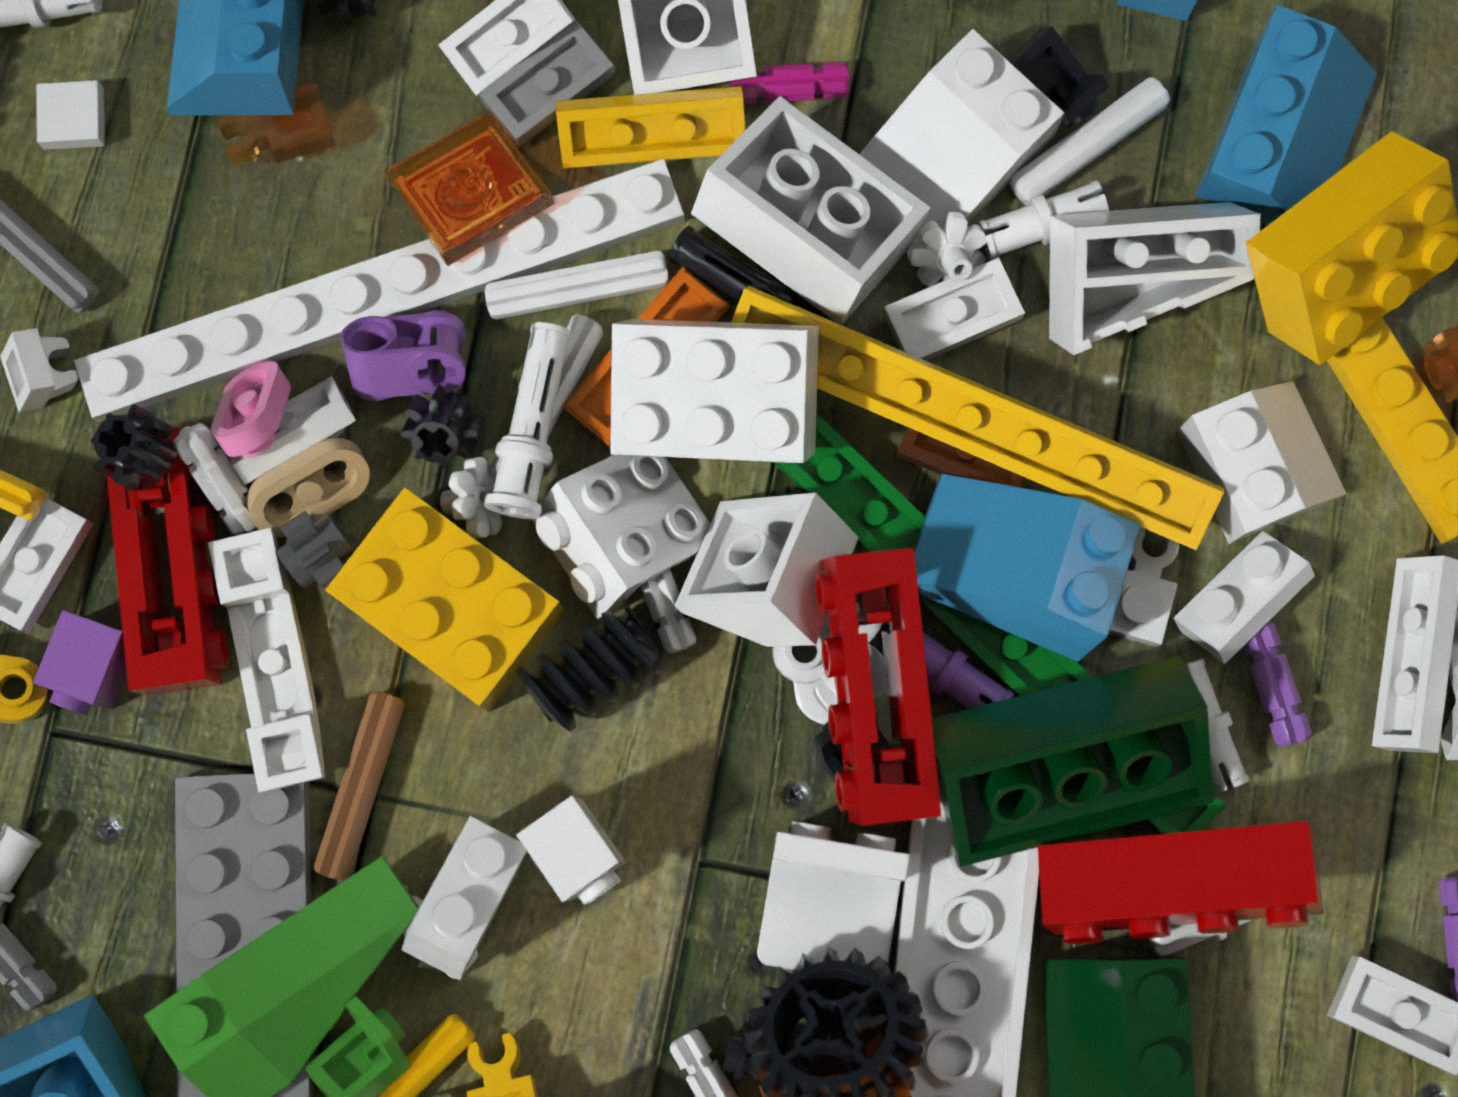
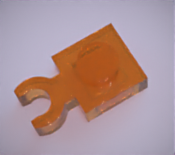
(285, 135)

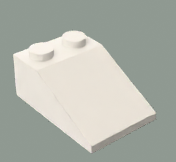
(964, 131)

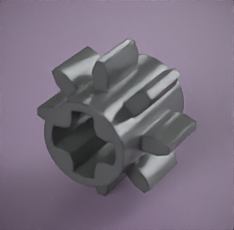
(314, 549)

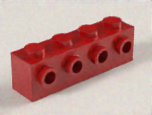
(1181, 880)

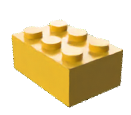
(1356, 247)
(446, 599)

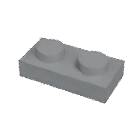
(561, 69)

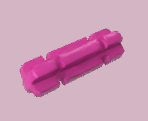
(796, 82)

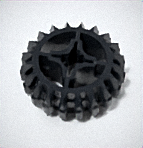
(847, 1001)

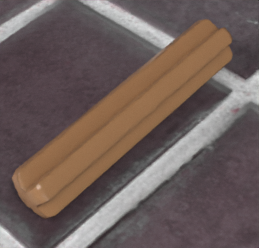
(359, 786)

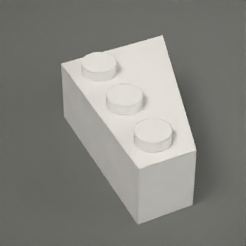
(1138, 263)

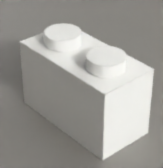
(573, 851)
(464, 898)

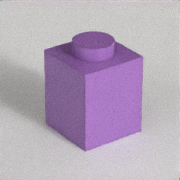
(83, 664)

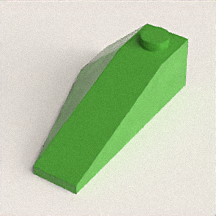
(272, 1002)

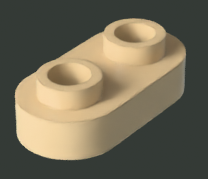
(308, 484)

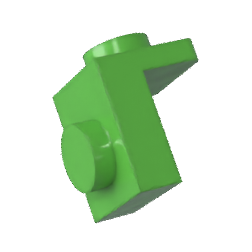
(363, 1057)

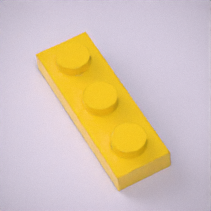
(649, 126)

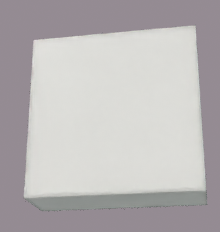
(70, 115)

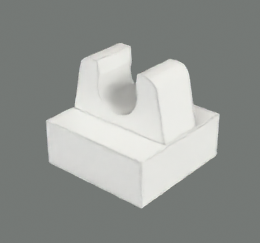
(29, 371)

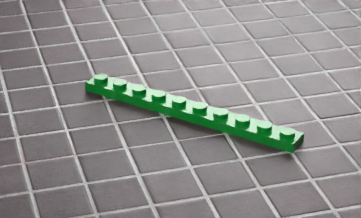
(890, 522)

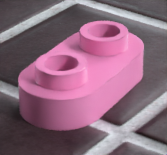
(251, 410)

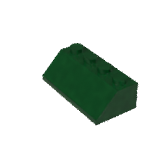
(1073, 760)
(1118, 1027)

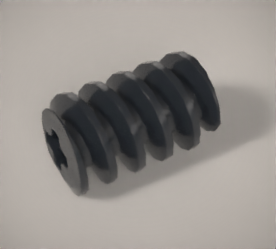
(592, 668)

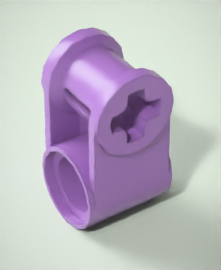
(398, 356)

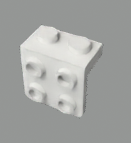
(620, 526)
(830, 897)

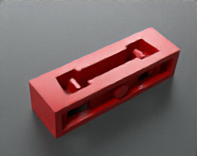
(155, 645)
(854, 717)

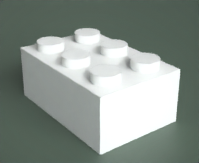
(809, 210)
(714, 390)

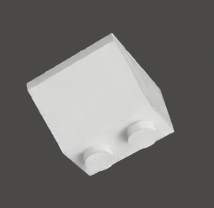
(686, 43)
(1263, 457)
(762, 568)

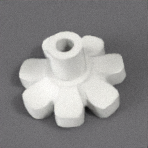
(947, 251)
(467, 498)

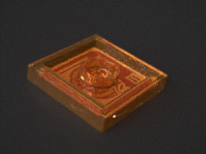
(469, 188)

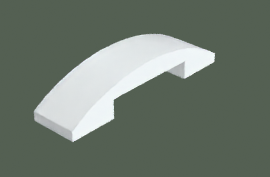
(270, 659)

